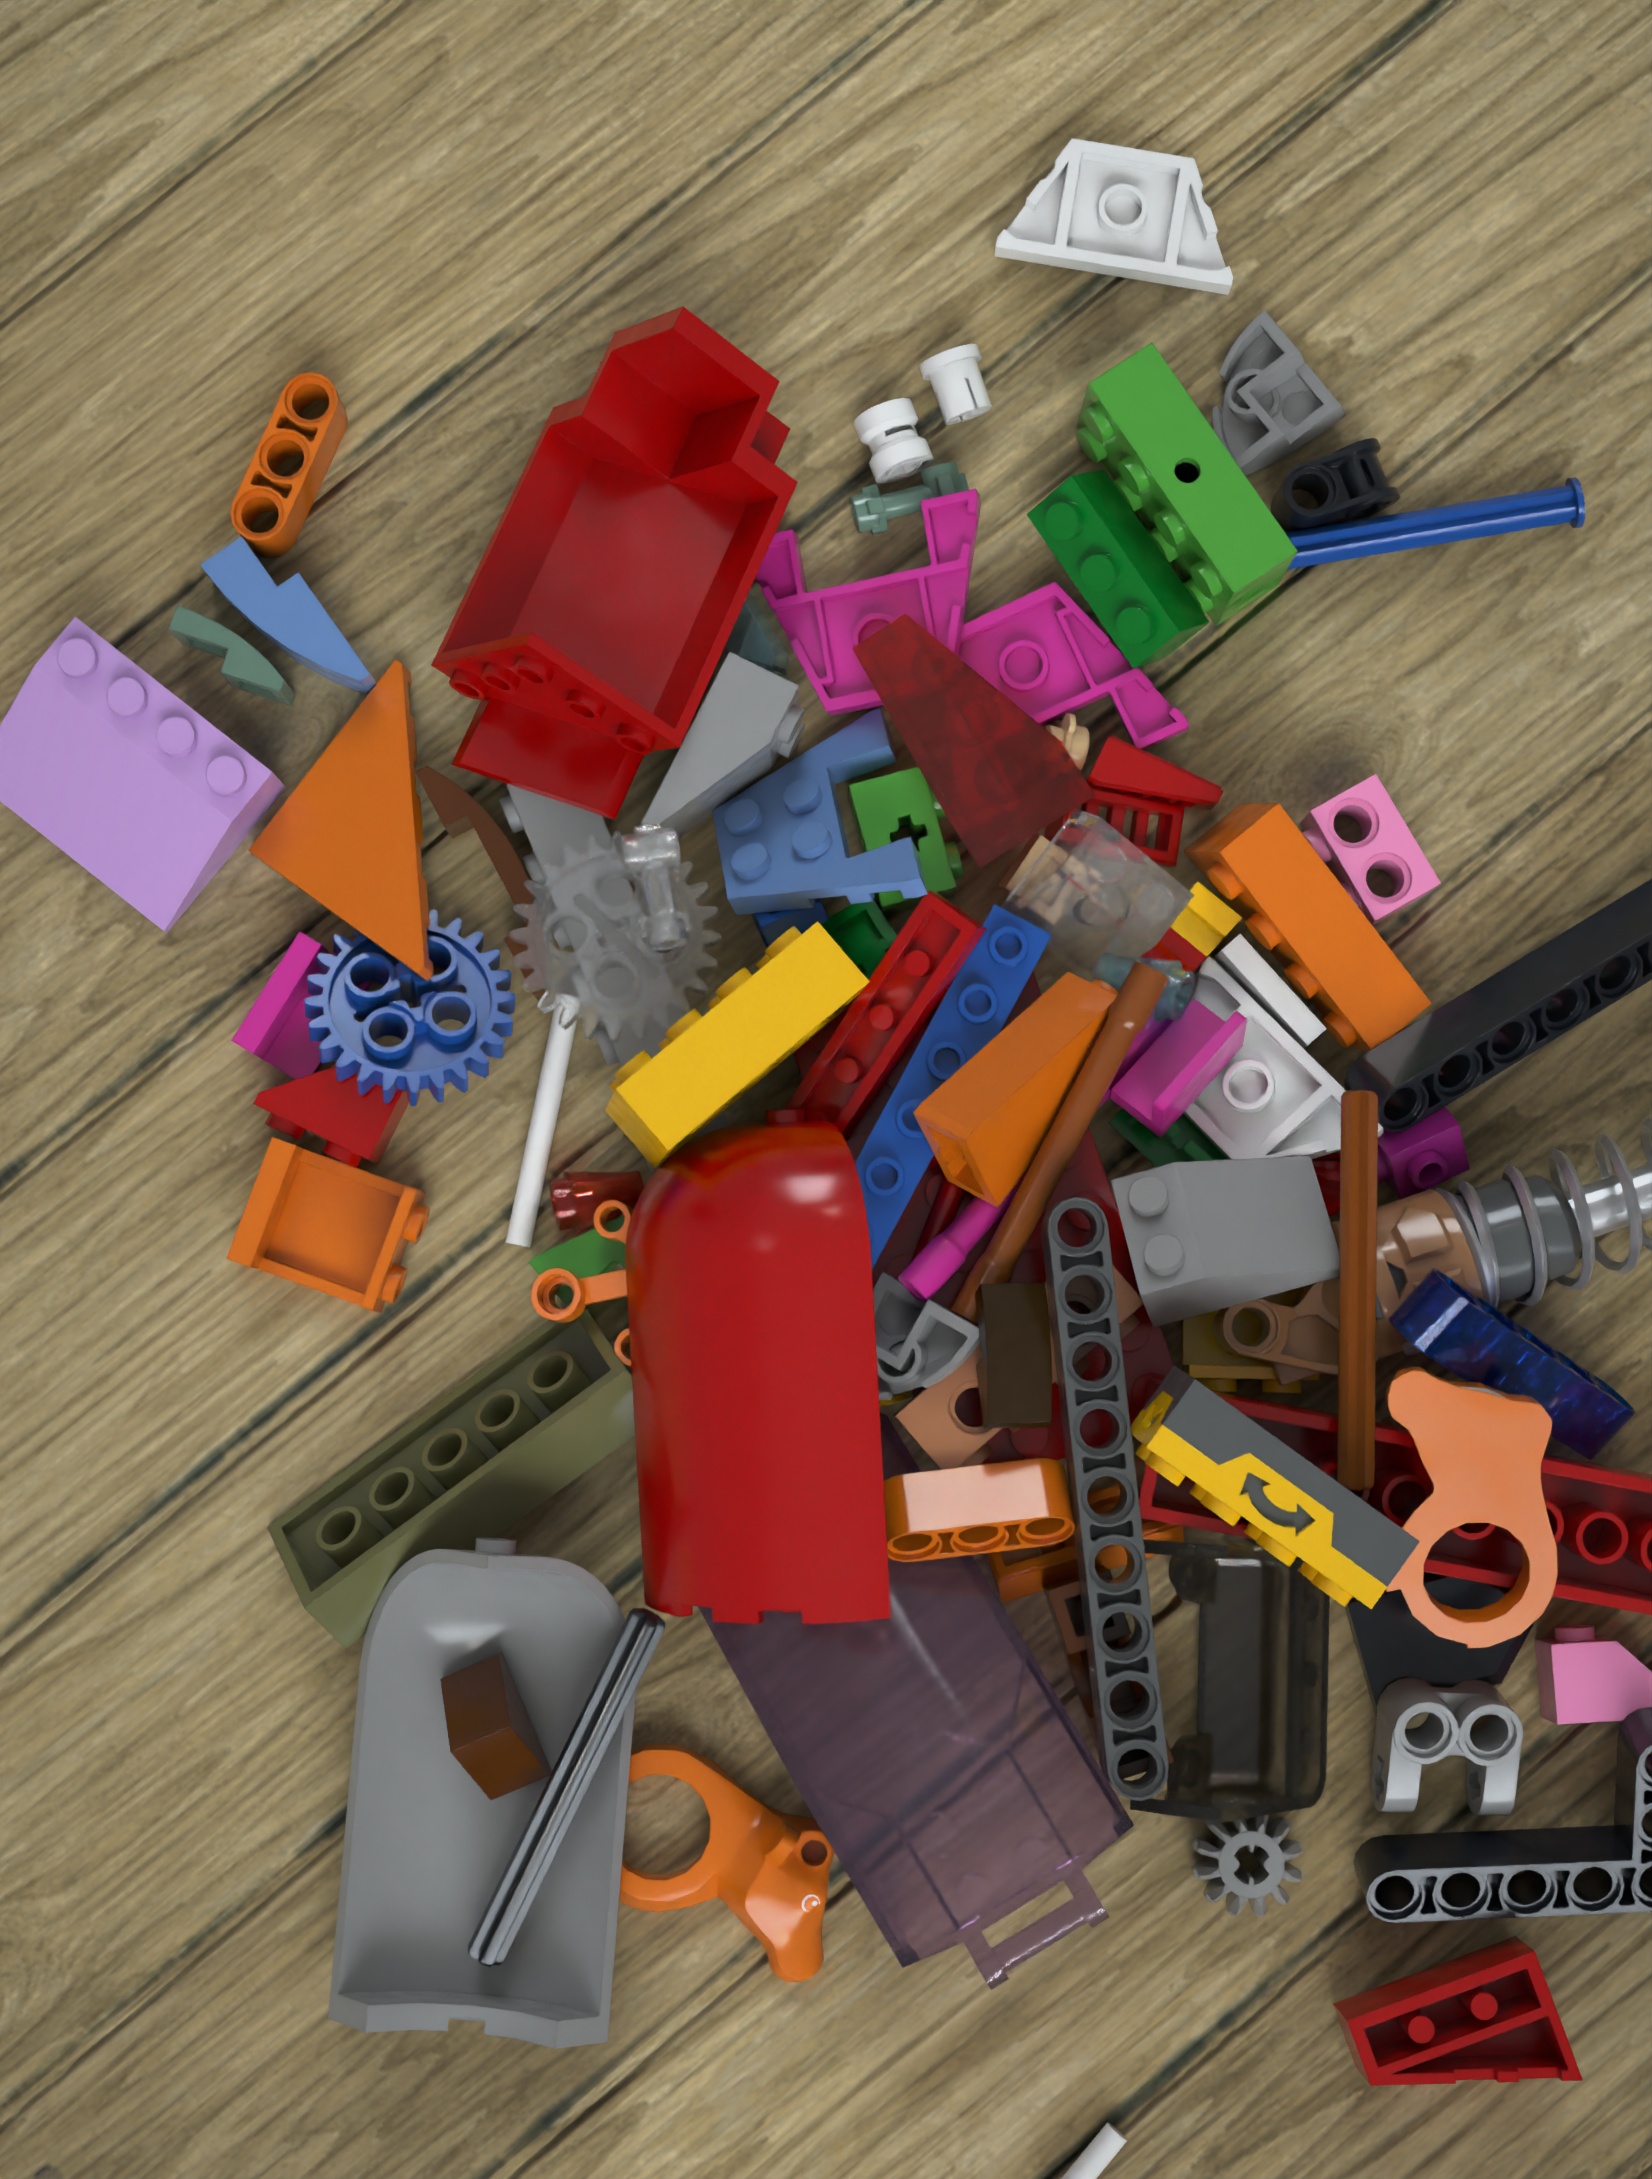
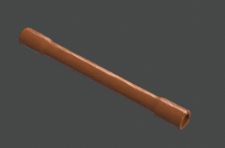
(1125, 1020)

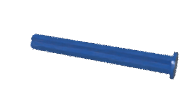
(1440, 525)

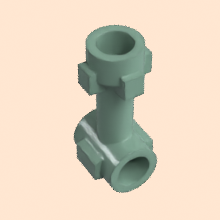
(873, 510)

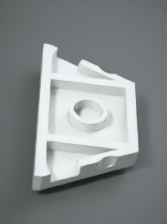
(1121, 217)
(1271, 1092)

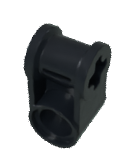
(1343, 484)

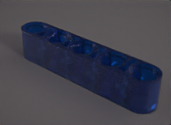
(1500, 1353)

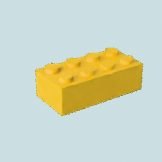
(736, 1044)

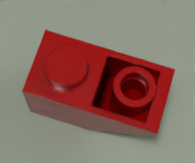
(335, 1111)

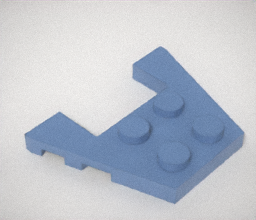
(788, 838)

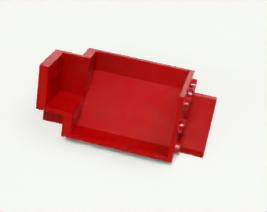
(619, 566)

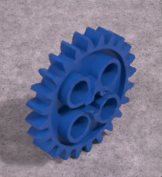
(428, 1053)

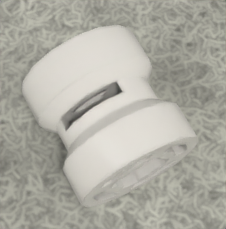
(893, 440)

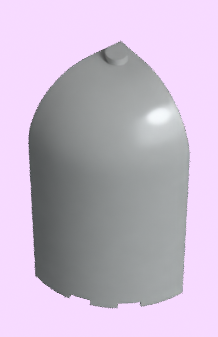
(433, 1845)

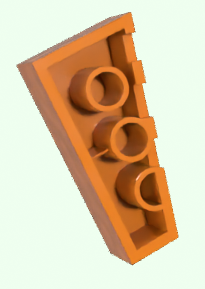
(1308, 924)

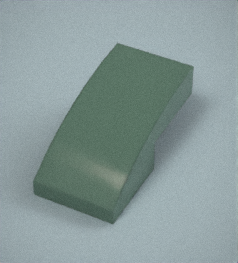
(243, 664)

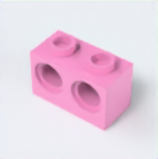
(1383, 846)

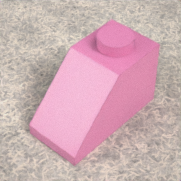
(1589, 1677)

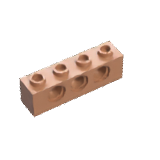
(931, 1412)

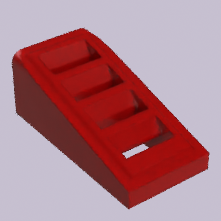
(1138, 772)
(1168, 827)

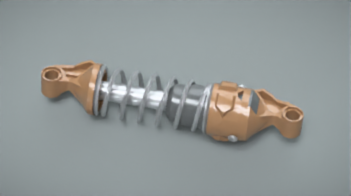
(1488, 1238)

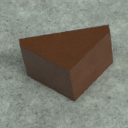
(492, 1728)

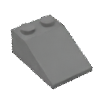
(730, 745)
(1224, 1233)

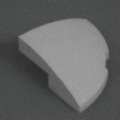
(1270, 398)
(916, 1339)

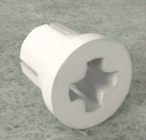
(957, 383)

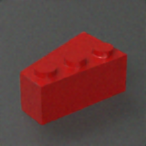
(1461, 2021)

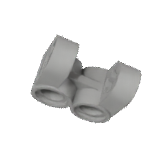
(1400, 1751)

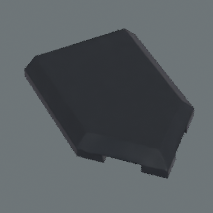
(1400, 1646)

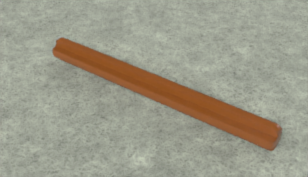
(1357, 1289)

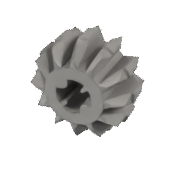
(1243, 1885)

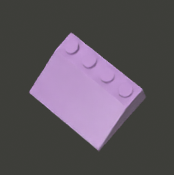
(127, 776)

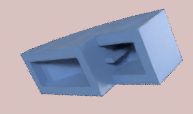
(286, 616)

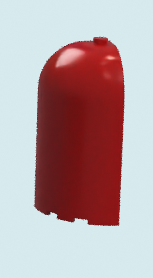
(757, 1378)

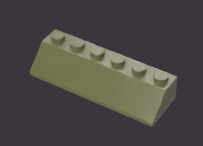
(459, 1470)

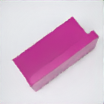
(277, 1021)
(1179, 1066)

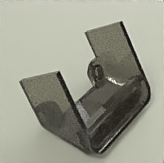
(1258, 1684)

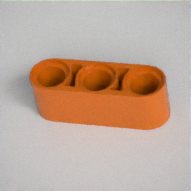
(286, 437)
(977, 1510)

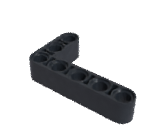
(1550, 1856)

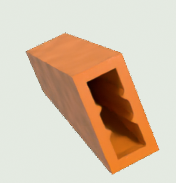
(1006, 1097)

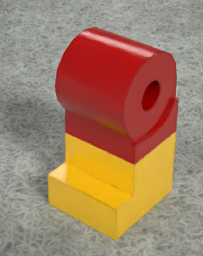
(1196, 930)

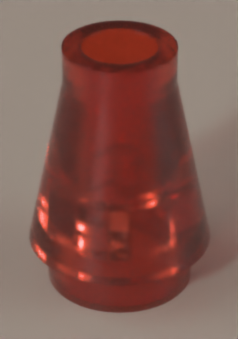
(581, 1192)

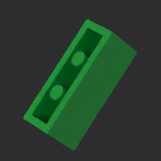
(1117, 568)

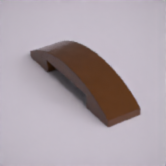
(461, 813)

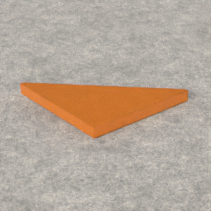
(357, 827)

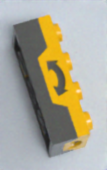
(1285, 1497)

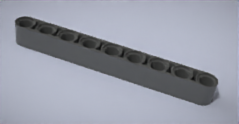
(1122, 1524)

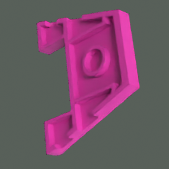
(835, 619)
(1059, 661)

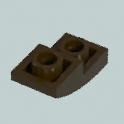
(1016, 1355)

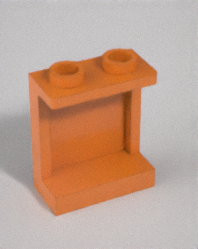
(329, 1226)

